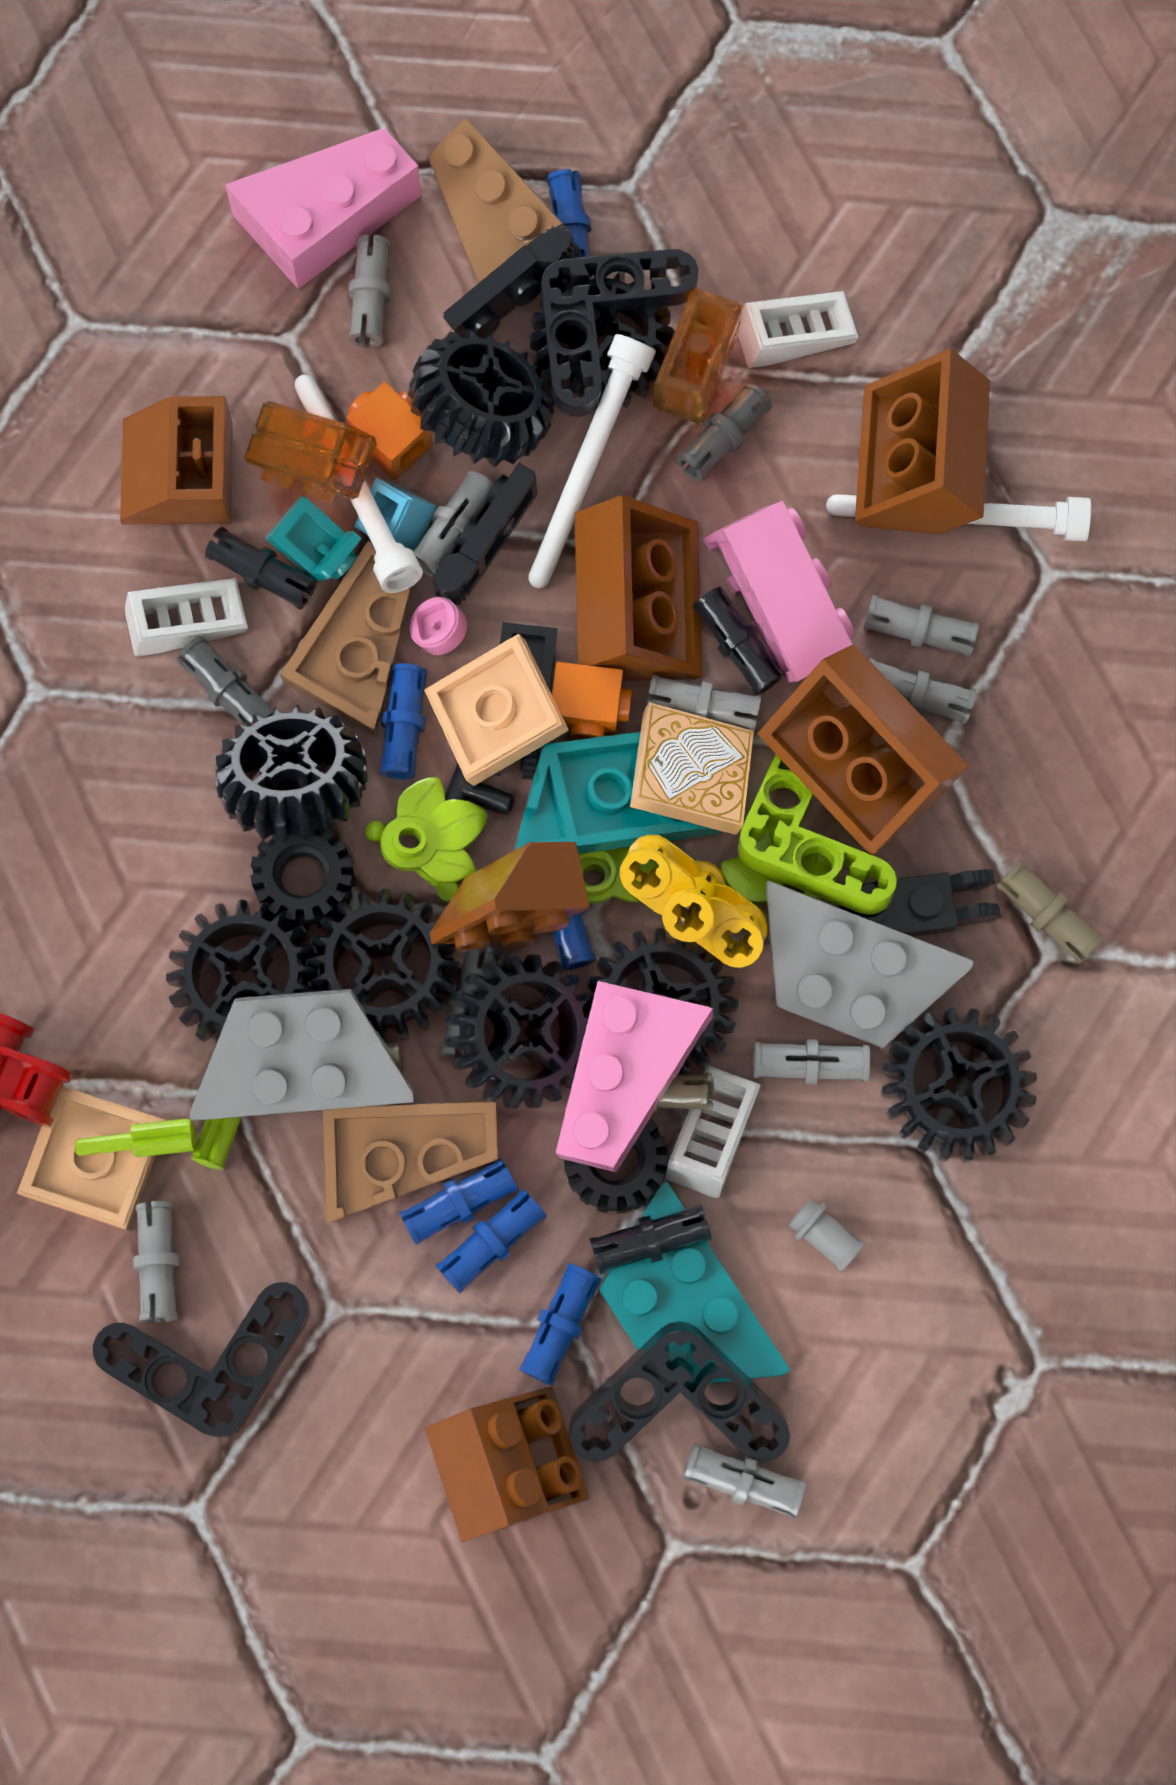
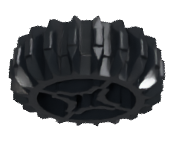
(651, 321)
(481, 397)
(291, 788)
(396, 945)
(206, 948)
(708, 987)
(504, 1014)
(950, 1061)

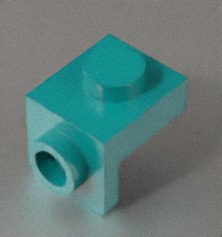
(313, 541)

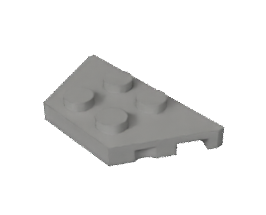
(851, 968)
(297, 1058)

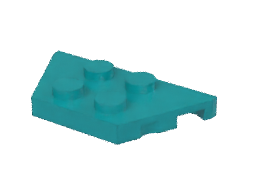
(586, 794)
(690, 1289)

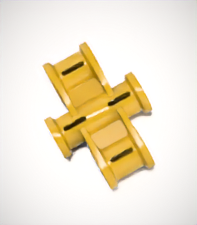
(679, 885)

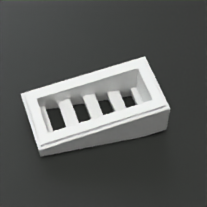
(763, 338)
(169, 637)
(698, 1175)

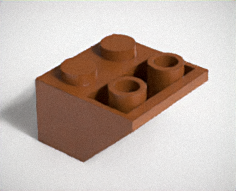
(178, 462)
(515, 898)
(506, 1463)

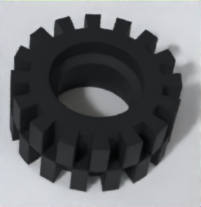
(307, 909)
(632, 1191)

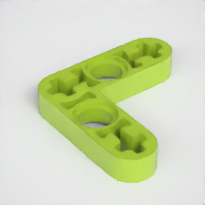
(793, 843)

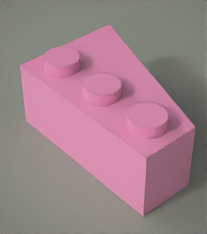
(323, 202)
(783, 589)
(623, 1069)

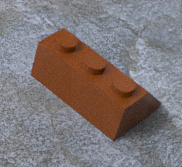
(924, 447)
(638, 590)
(862, 748)

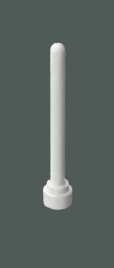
(627, 362)
(1065, 519)
(394, 564)

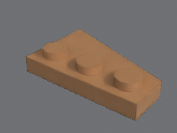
(487, 199)
(352, 646)
(401, 1148)

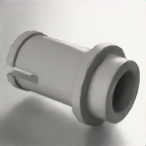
(825, 1234)

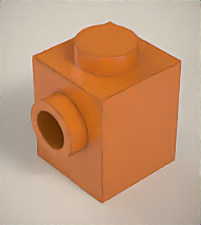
(394, 426)
(590, 699)

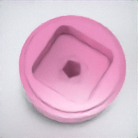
(438, 626)

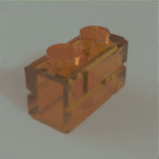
(697, 355)
(310, 451)

